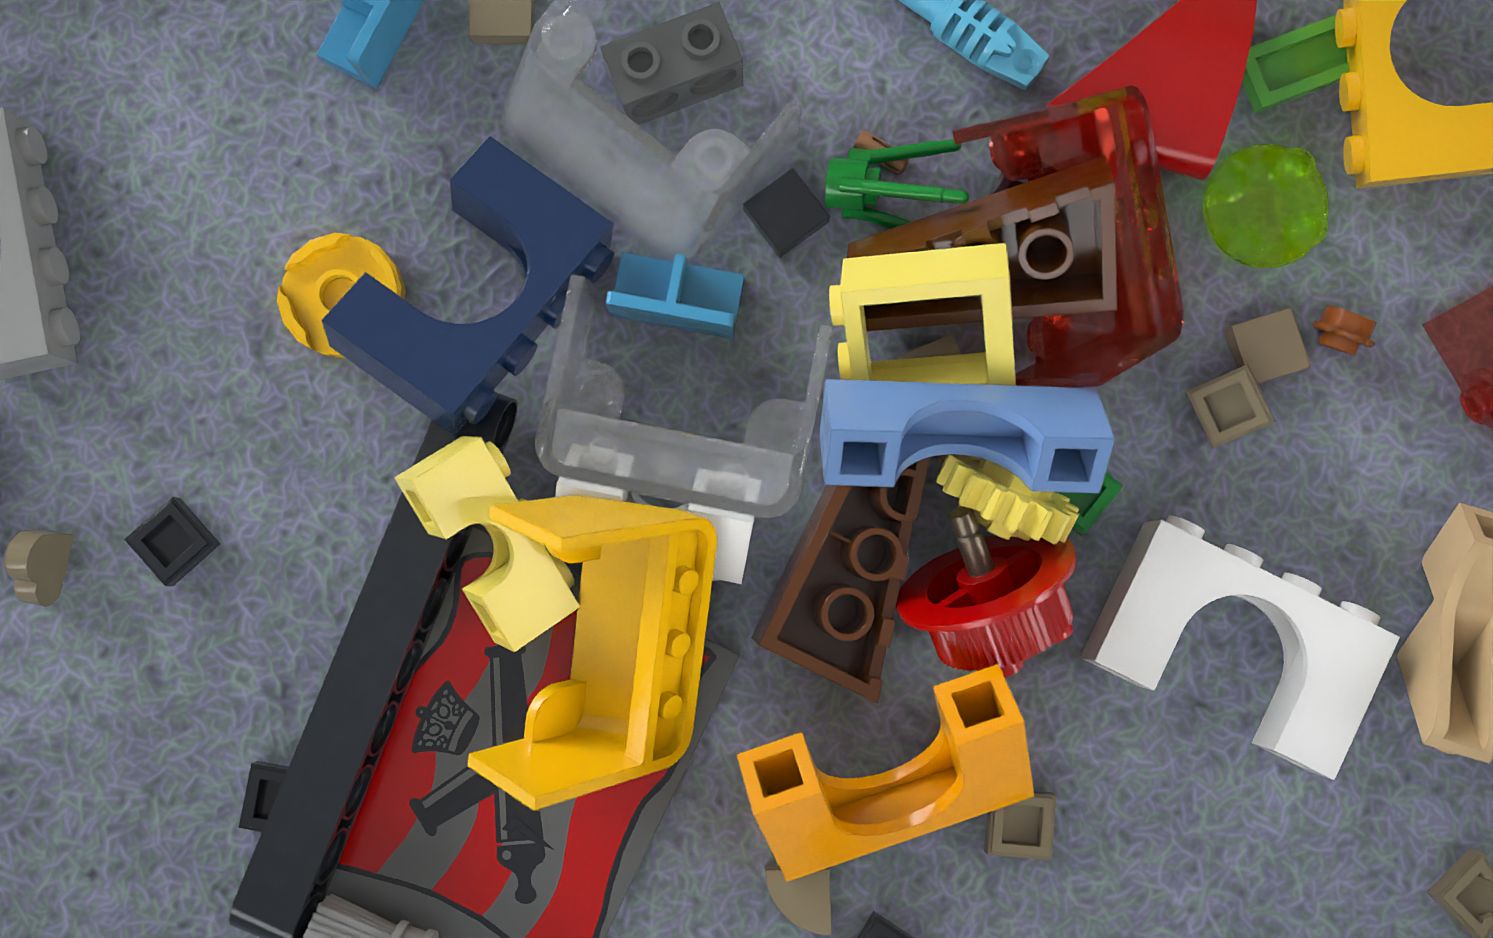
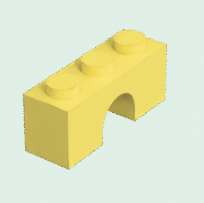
(524, 585)

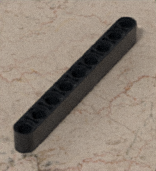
(356, 709)

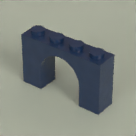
(452, 366)

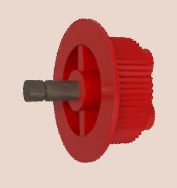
(991, 597)

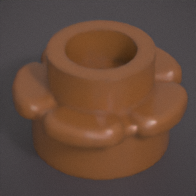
(1344, 330)

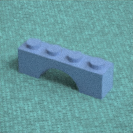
(1041, 434)

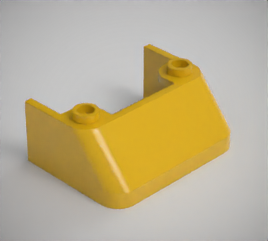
(632, 651)

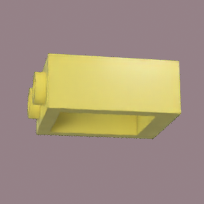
(923, 277)

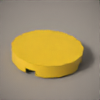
(311, 271)

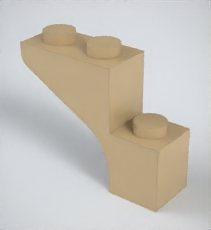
(1451, 648)

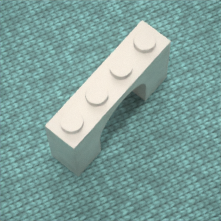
(1329, 650)

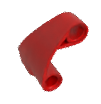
(1190, 75)

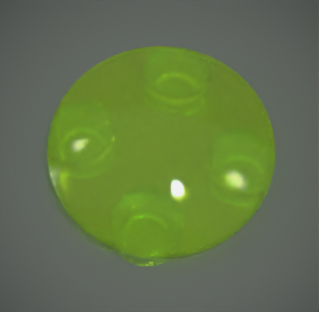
(1266, 205)

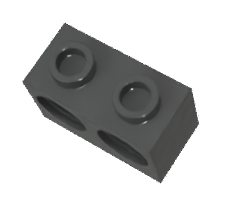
(674, 64)

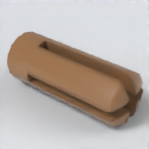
(870, 142)

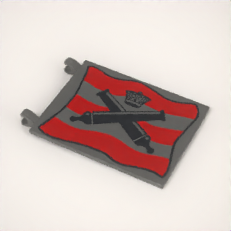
(433, 826)

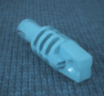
(984, 38)

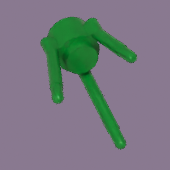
(855, 184)

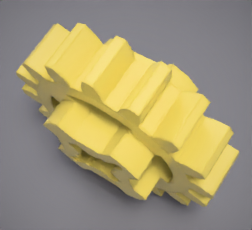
(1005, 502)

